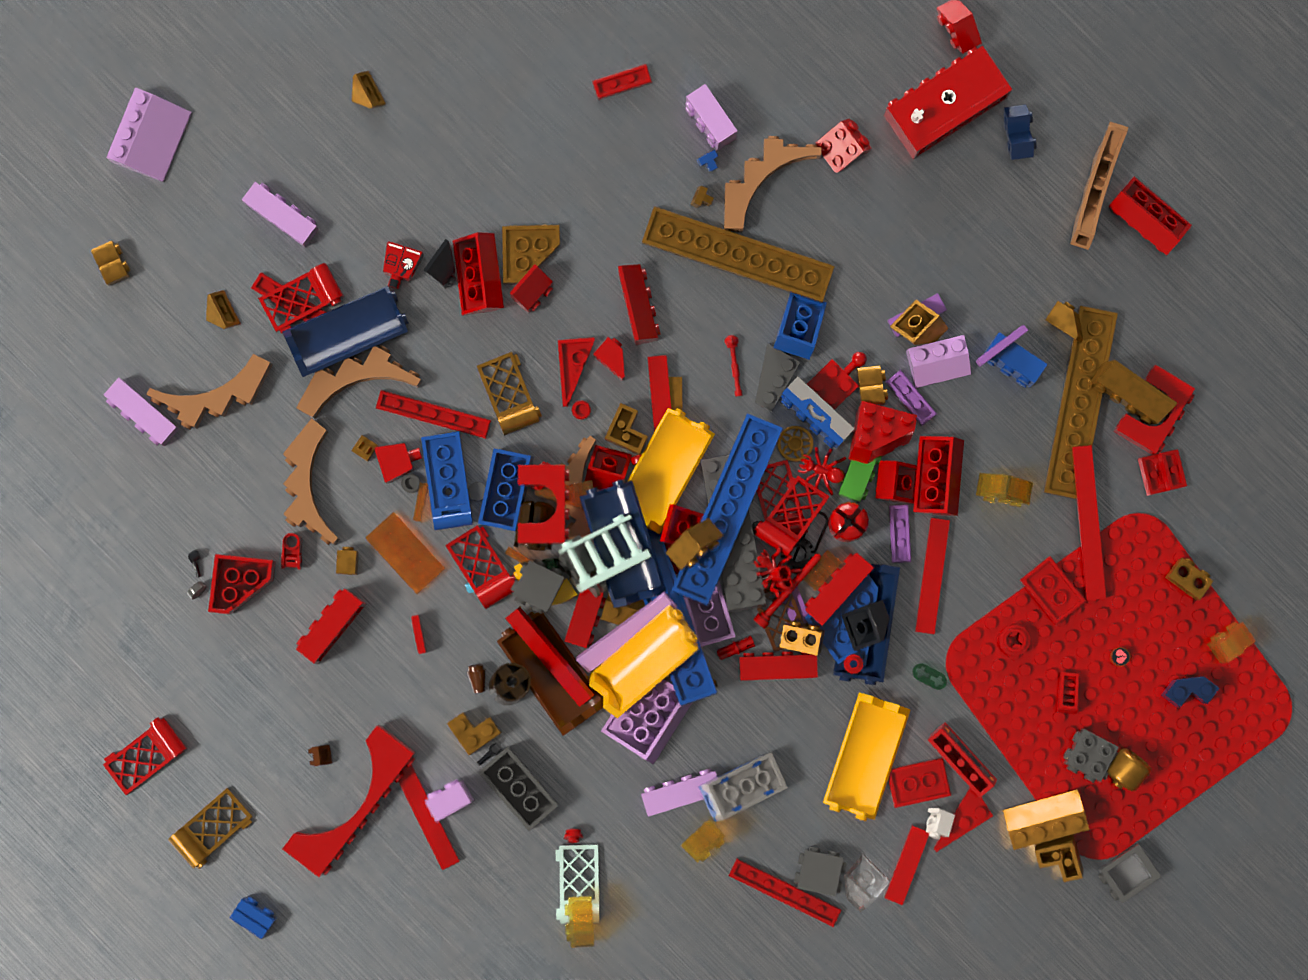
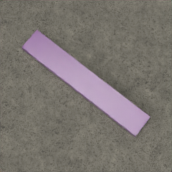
(621, 634)

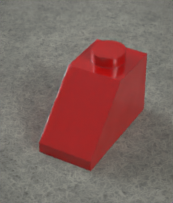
(611, 356)

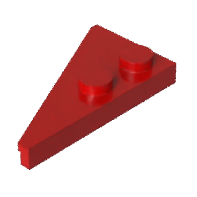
(572, 359)
(969, 814)

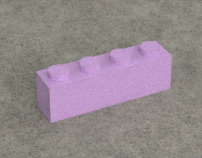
(280, 214)
(141, 412)
(675, 794)

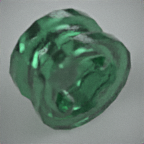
(551, 563)

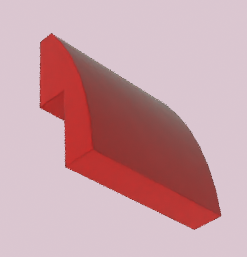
(1162, 472)

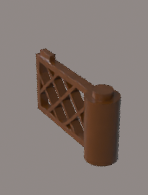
(768, 593)

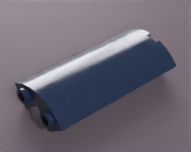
(345, 331)
(600, 509)
(886, 579)

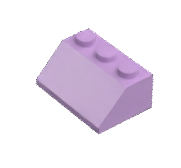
(939, 361)

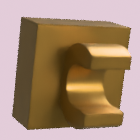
(364, 448)

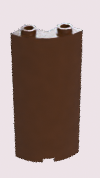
(544, 686)

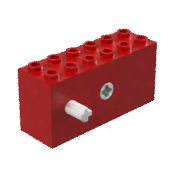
(947, 101)

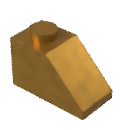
(1066, 320)

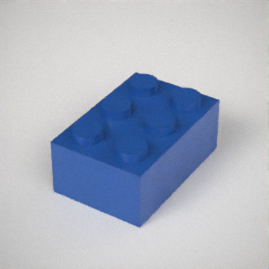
(1017, 362)

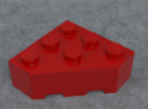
(879, 431)
(237, 581)

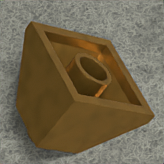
(919, 324)

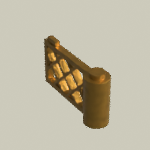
(520, 415)
(189, 844)

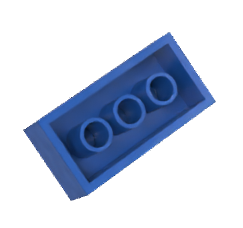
(502, 493)

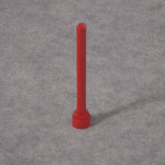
(764, 617)

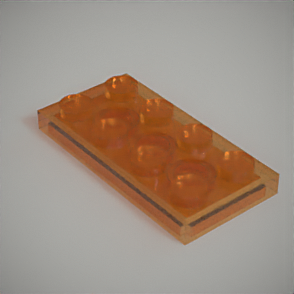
(405, 553)

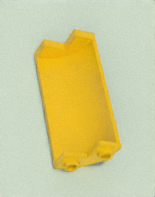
(668, 465)
(643, 661)
(866, 756)

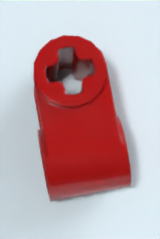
(291, 553)

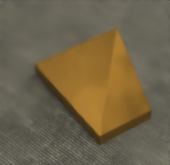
(365, 91)
(220, 310)

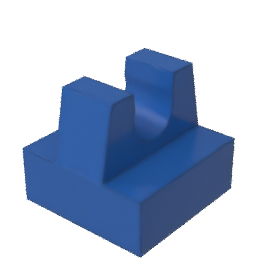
(708, 160)

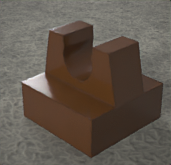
(321, 755)

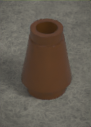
(476, 675)

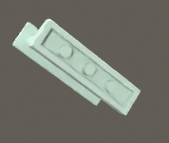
(603, 572)

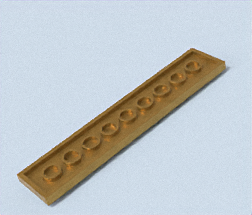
(738, 254)
(1079, 399)

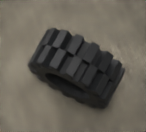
(809, 553)

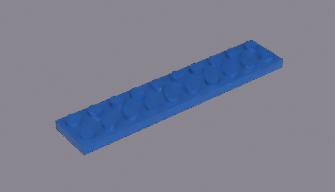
(730, 504)
(692, 677)

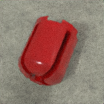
(859, 522)

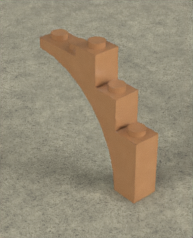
(756, 172)
(1097, 184)
(377, 366)
(243, 386)
(576, 467)
(304, 509)

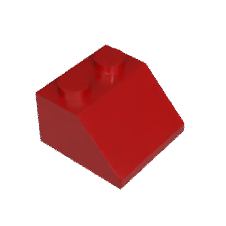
(532, 289)
(607, 467)
(896, 481)

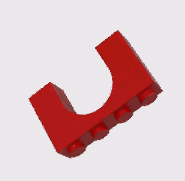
(1152, 437)
(553, 478)

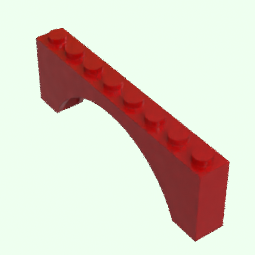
(388, 760)

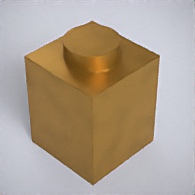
(347, 561)

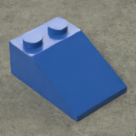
(800, 326)

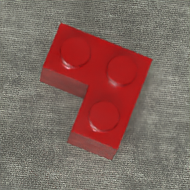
(960, 24)

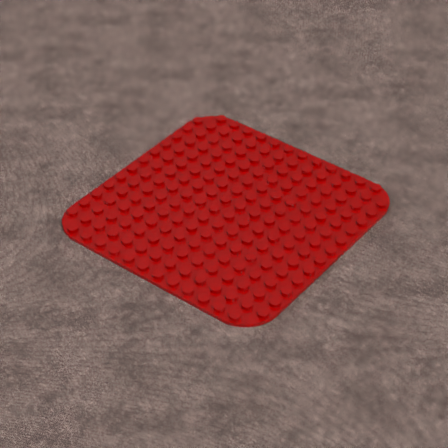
(1122, 704)

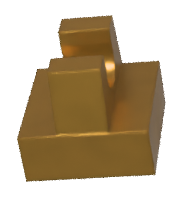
(701, 197)

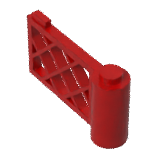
(324, 286)
(795, 528)
(775, 533)
(497, 587)
(167, 744)

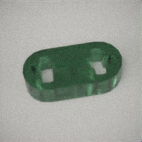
(926, 680)

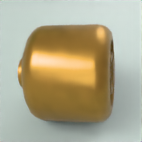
(1128, 770)

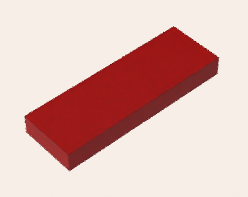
(622, 82)

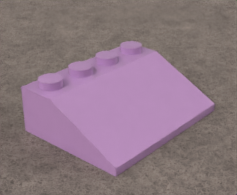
(148, 135)
(649, 722)

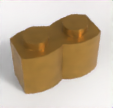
(110, 262)
(871, 385)

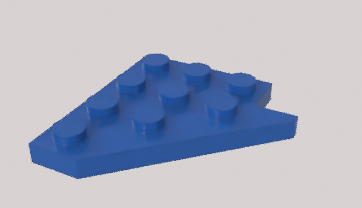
(836, 635)

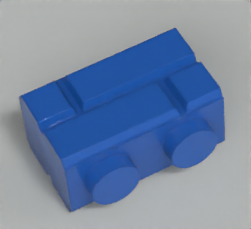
(253, 917)

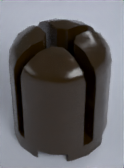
(534, 513)
(506, 673)

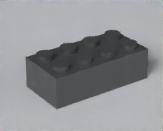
(518, 788)

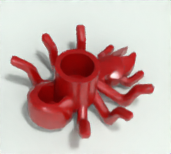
(825, 471)
(779, 575)

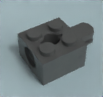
(567, 566)

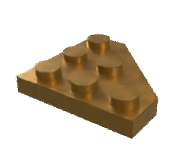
(525, 247)

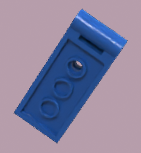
(447, 471)

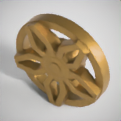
(795, 443)

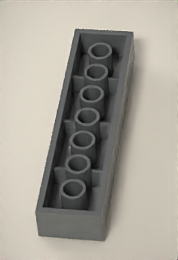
(739, 577)

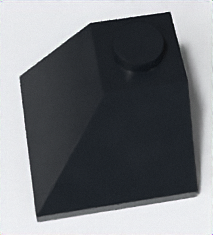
(441, 266)
(866, 625)

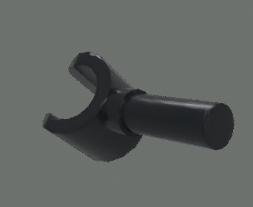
(193, 557)
(488, 755)

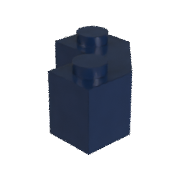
(1017, 124)
(1180, 690)

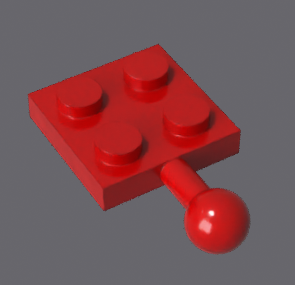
(834, 383)

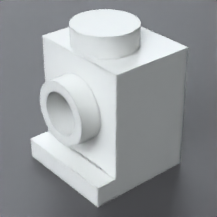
(939, 823)

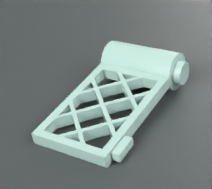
(560, 912)

